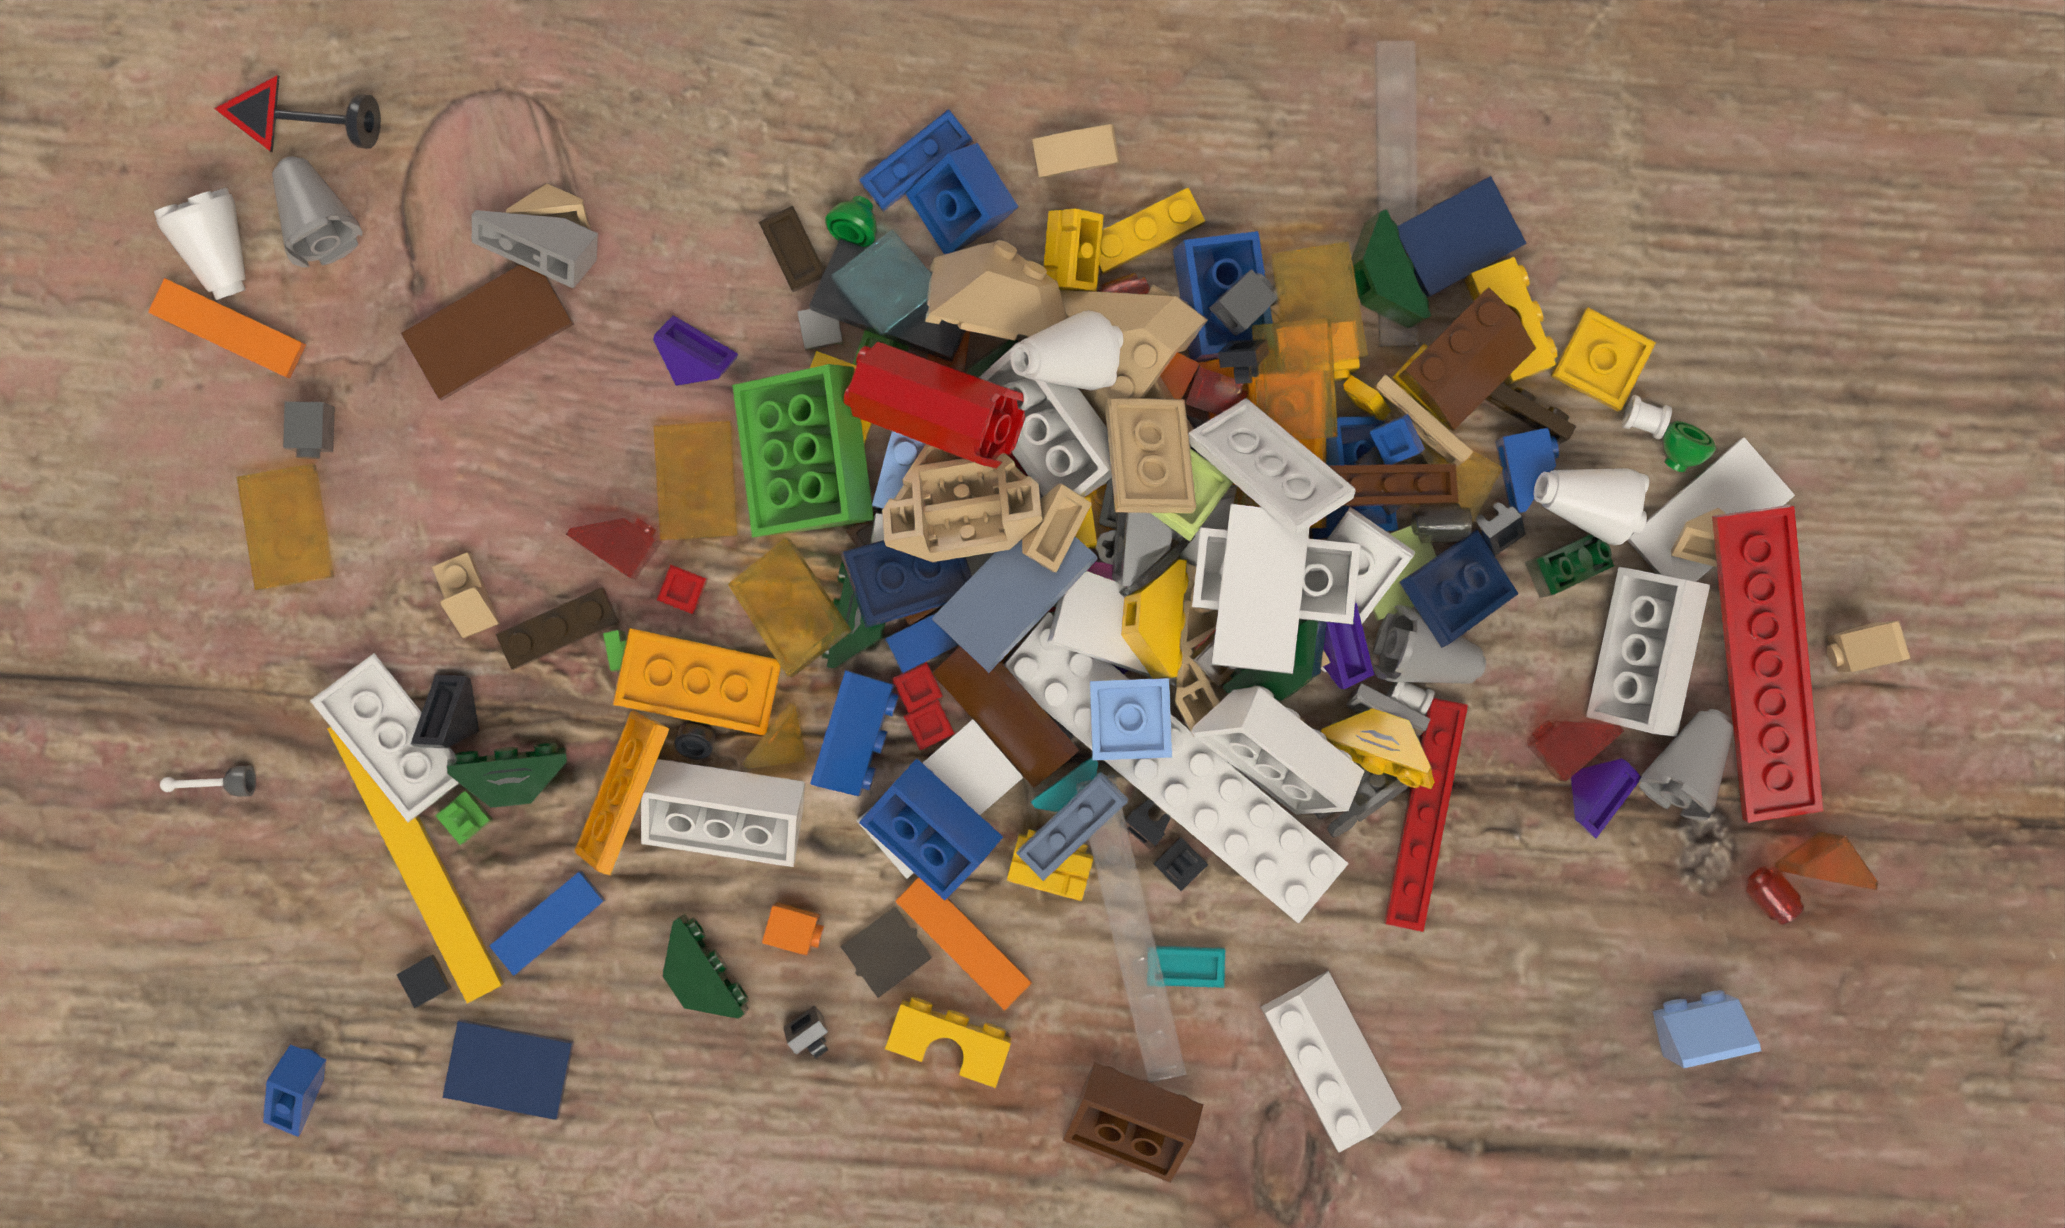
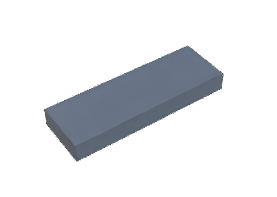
(1072, 826)

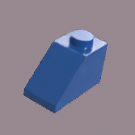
(1523, 460)
(293, 1089)

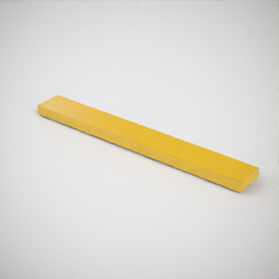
(428, 885)

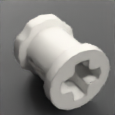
(1646, 417)
(1411, 696)

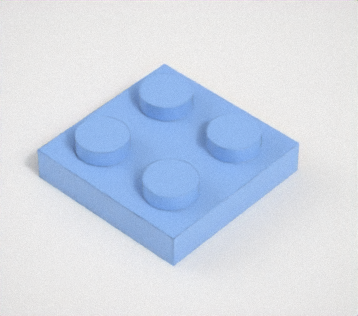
(1130, 719)

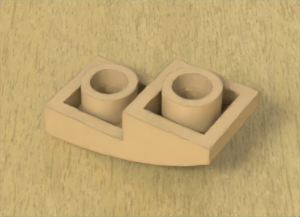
(1076, 150)

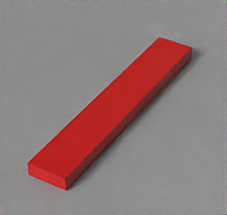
(1426, 818)

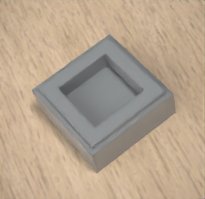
(819, 330)

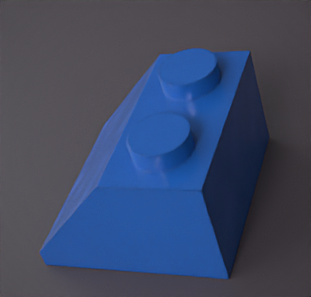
(961, 198)

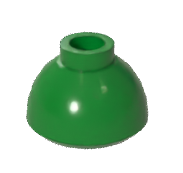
(853, 221)
(1686, 446)

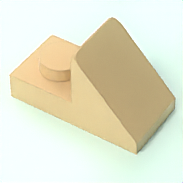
(465, 595)

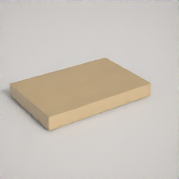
(1150, 455)

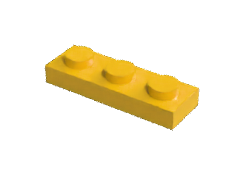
(1149, 229)

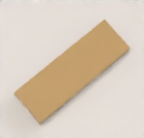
(1426, 425)

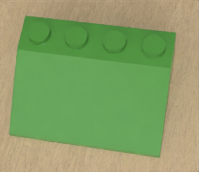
(802, 452)

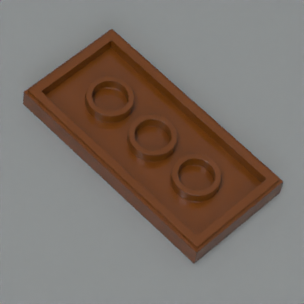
(486, 329)
(1007, 715)

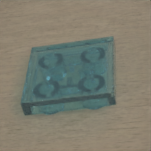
(884, 282)

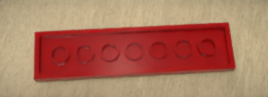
(1768, 663)

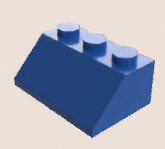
(1204, 273)
(1352, 443)
(854, 734)
(931, 829)

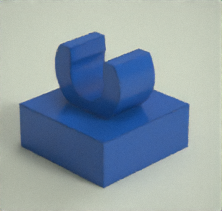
(1397, 440)

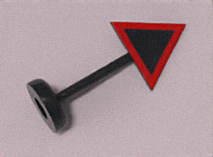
(257, 113)

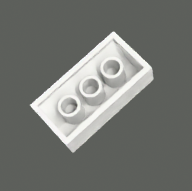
(1060, 435)
(1327, 581)
(1648, 651)
(1280, 752)
(722, 812)
(1332, 1061)

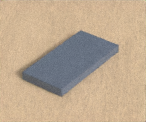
(1008, 600)

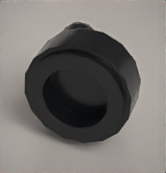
(695, 740)

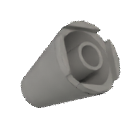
(311, 215)
(1414, 655)
(1691, 766)

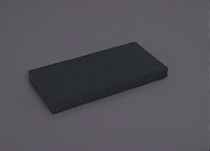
(829, 300)

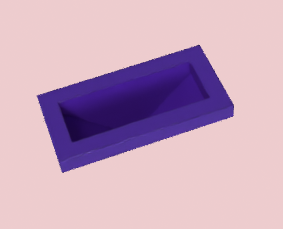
(691, 353)
(1347, 652)
(1601, 792)

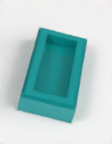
(1192, 966)

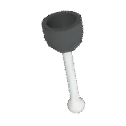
(238, 781)

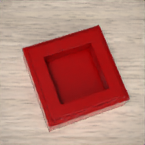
(682, 589)
(917, 687)
(929, 724)

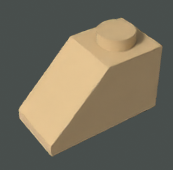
(1867, 646)

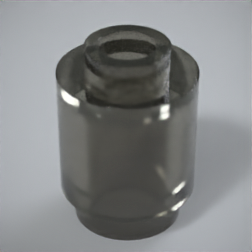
(1441, 523)

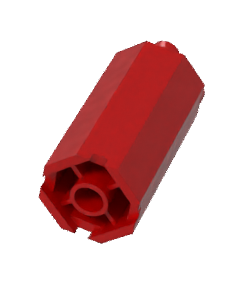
(935, 404)

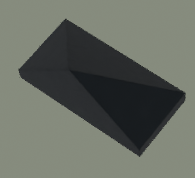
(447, 713)

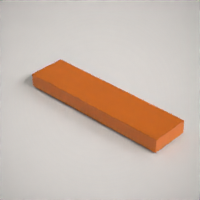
(227, 328)
(964, 943)

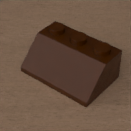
(1469, 359)
(1133, 1122)

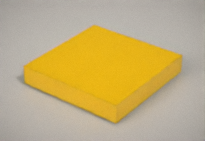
(1603, 359)

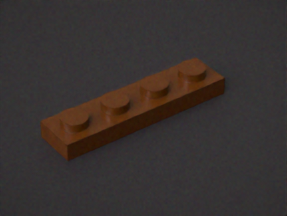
(1400, 484)

